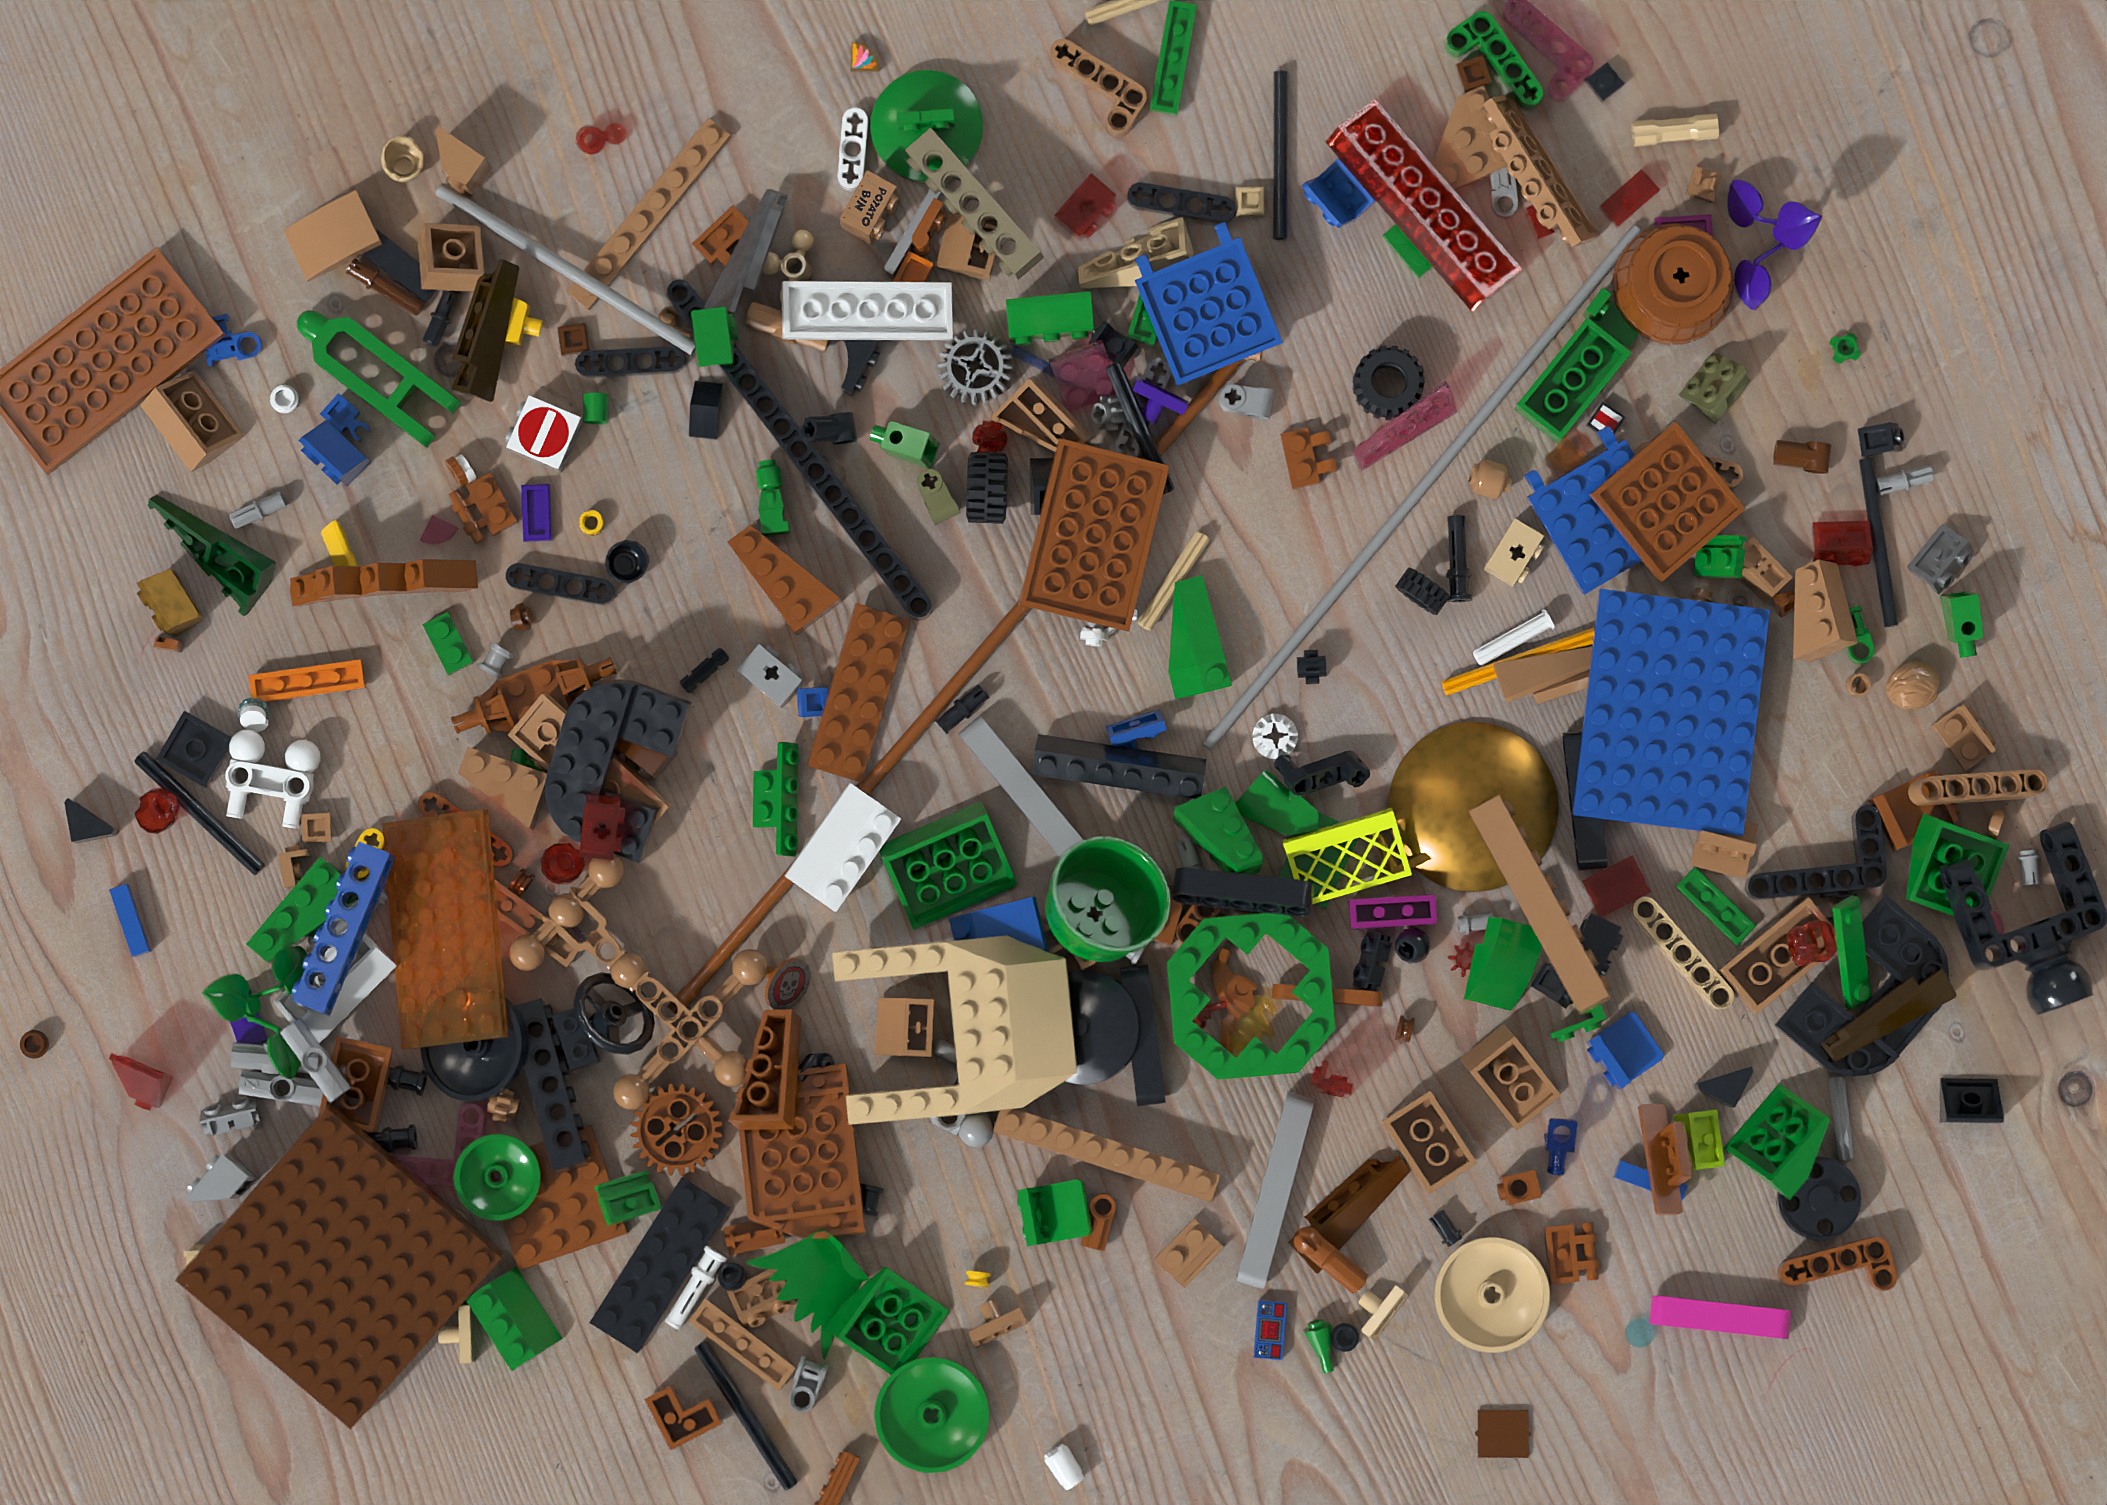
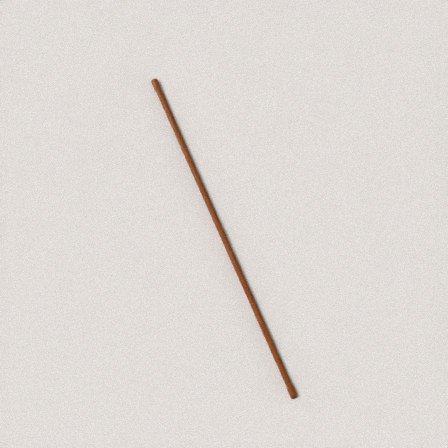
(690, 991)

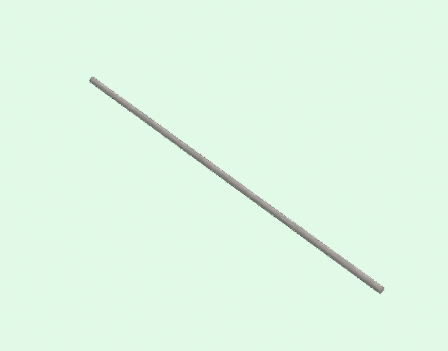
(1419, 490)

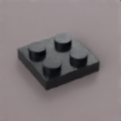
(194, 749)

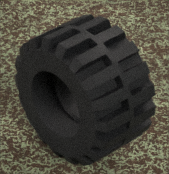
(1388, 358)
(987, 487)

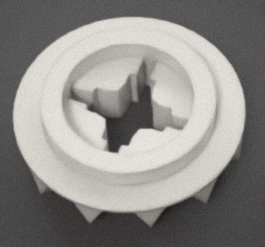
(1284, 725)

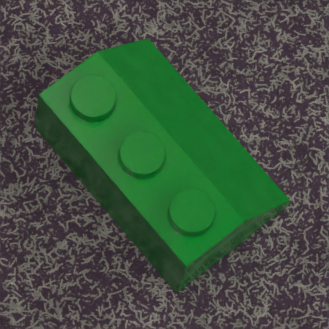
(1050, 317)
(513, 1318)

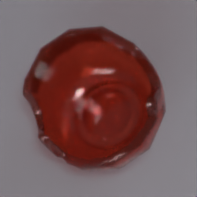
(157, 811)
(562, 863)

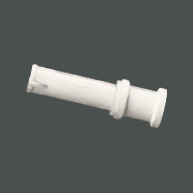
(702, 1275)

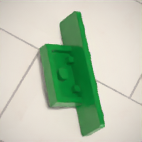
(777, 799)

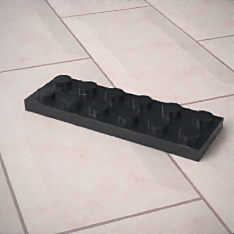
(659, 1265)

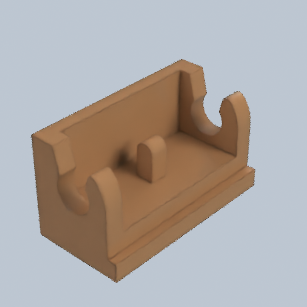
(1762, 571)

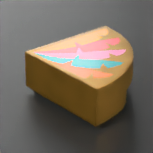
(863, 59)

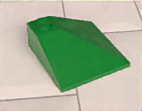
(1942, 843)
(1780, 1140)
(887, 1320)

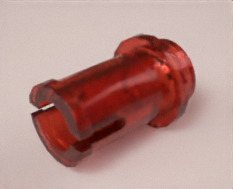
(1541, 231)

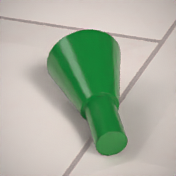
(1319, 1336)

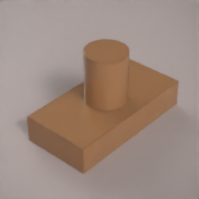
(996, 1324)

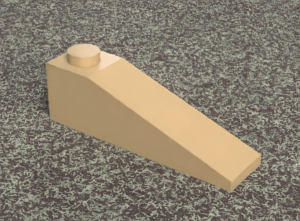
(1164, 246)

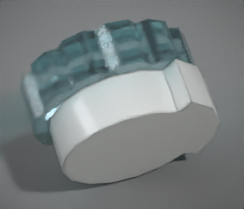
(253, 714)

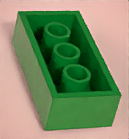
(1572, 380)

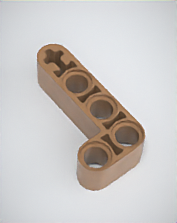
(1095, 82)

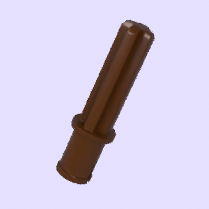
(385, 287)

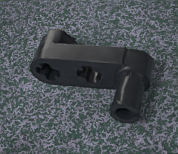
(1322, 773)

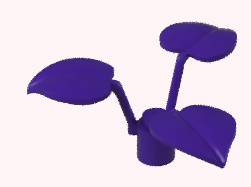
(1792, 229)

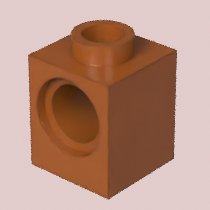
(1532, 1187)

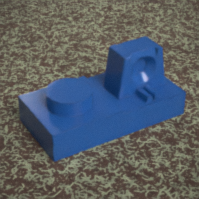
(1126, 731)

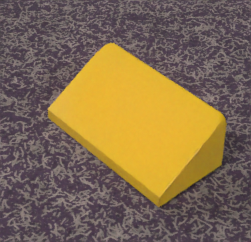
(338, 545)

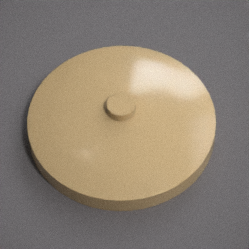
(1491, 1294)

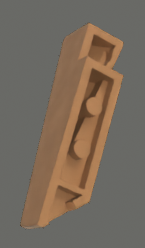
(1544, 675)

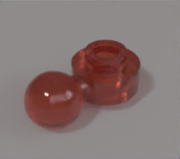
(614, 133)

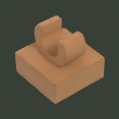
(1703, 184)

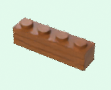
(839, 1478)

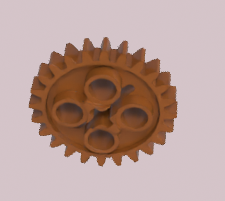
(691, 1151)

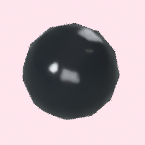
(1412, 945)

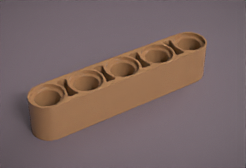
(1990, 787)

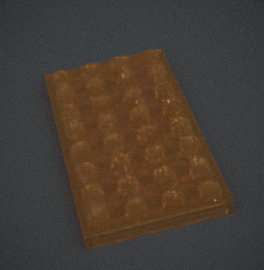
(445, 930)

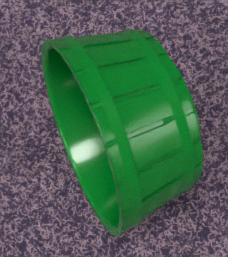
(1116, 882)

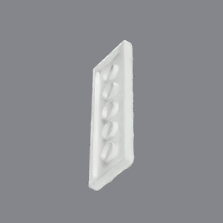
(867, 310)

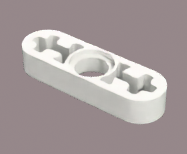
(847, 128)

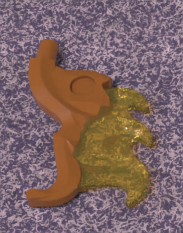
(1243, 1008)

